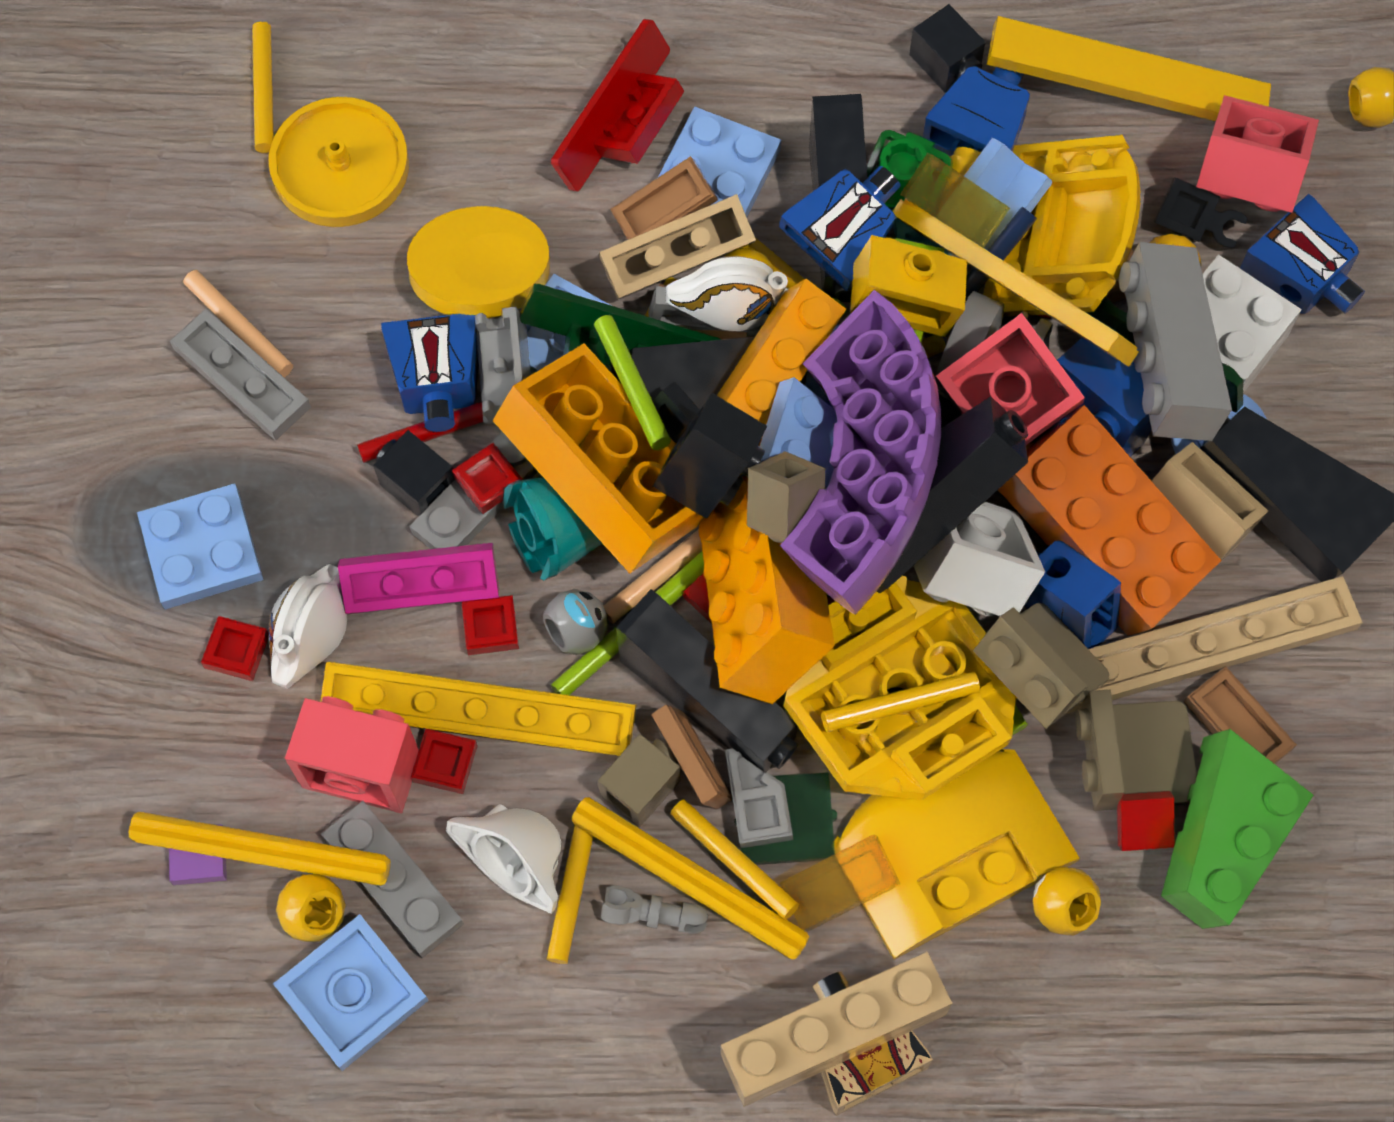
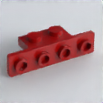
(623, 110)

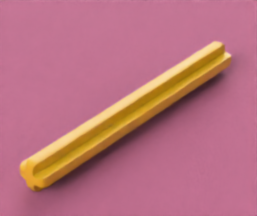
(260, 848)
(690, 878)

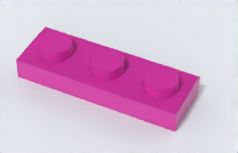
(418, 578)

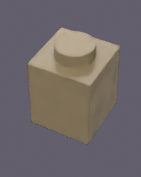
(781, 493)
(640, 779)

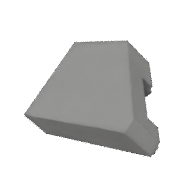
(758, 803)

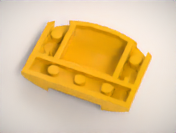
(1081, 222)
(959, 849)

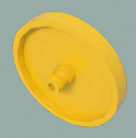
(338, 161)
(477, 261)

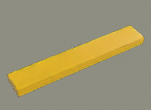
(1118, 70)
(1017, 282)
(485, 708)

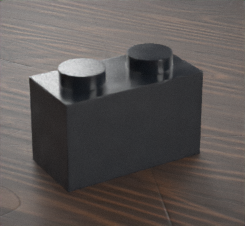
(711, 457)

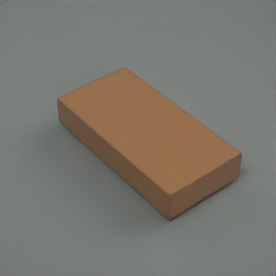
(665, 199)
(1227, 704)
(692, 756)

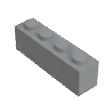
(1175, 342)

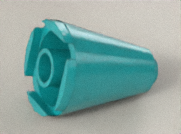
(546, 528)

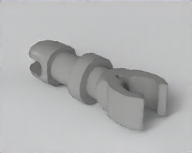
(632, 907)

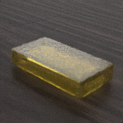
(955, 200)
(841, 883)

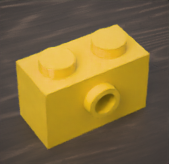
(919, 282)

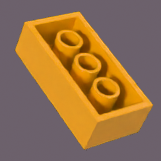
(594, 453)
(762, 606)

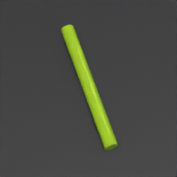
(608, 647)

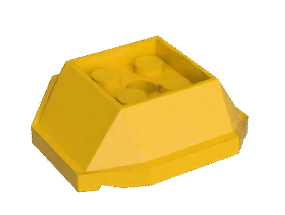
(903, 643)

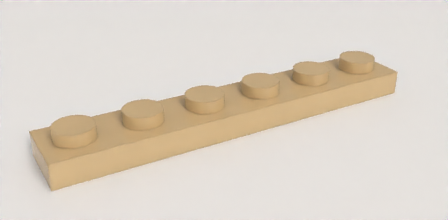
(1227, 638)

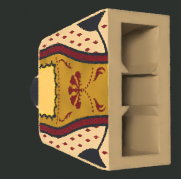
(874, 1069)

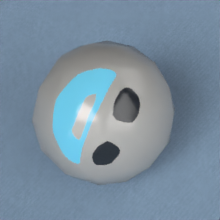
(576, 621)

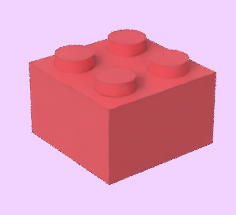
(1258, 154)
(1017, 374)
(353, 753)

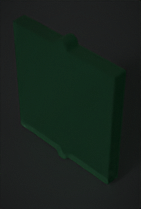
(810, 821)

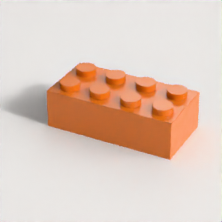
(1106, 508)

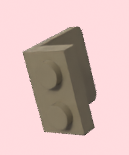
(1041, 662)
(1134, 749)

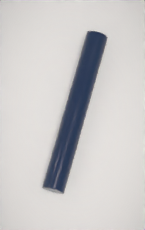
(1002, 247)

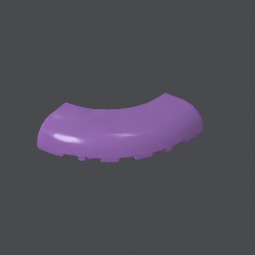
(879, 453)

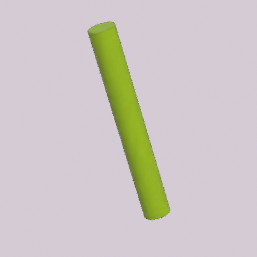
(632, 382)

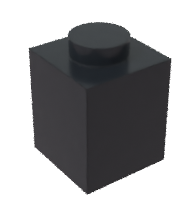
(946, 47)
(412, 472)

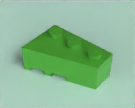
(1231, 830)

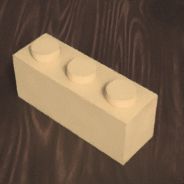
(677, 247)

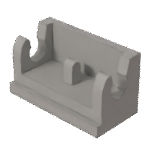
(501, 358)

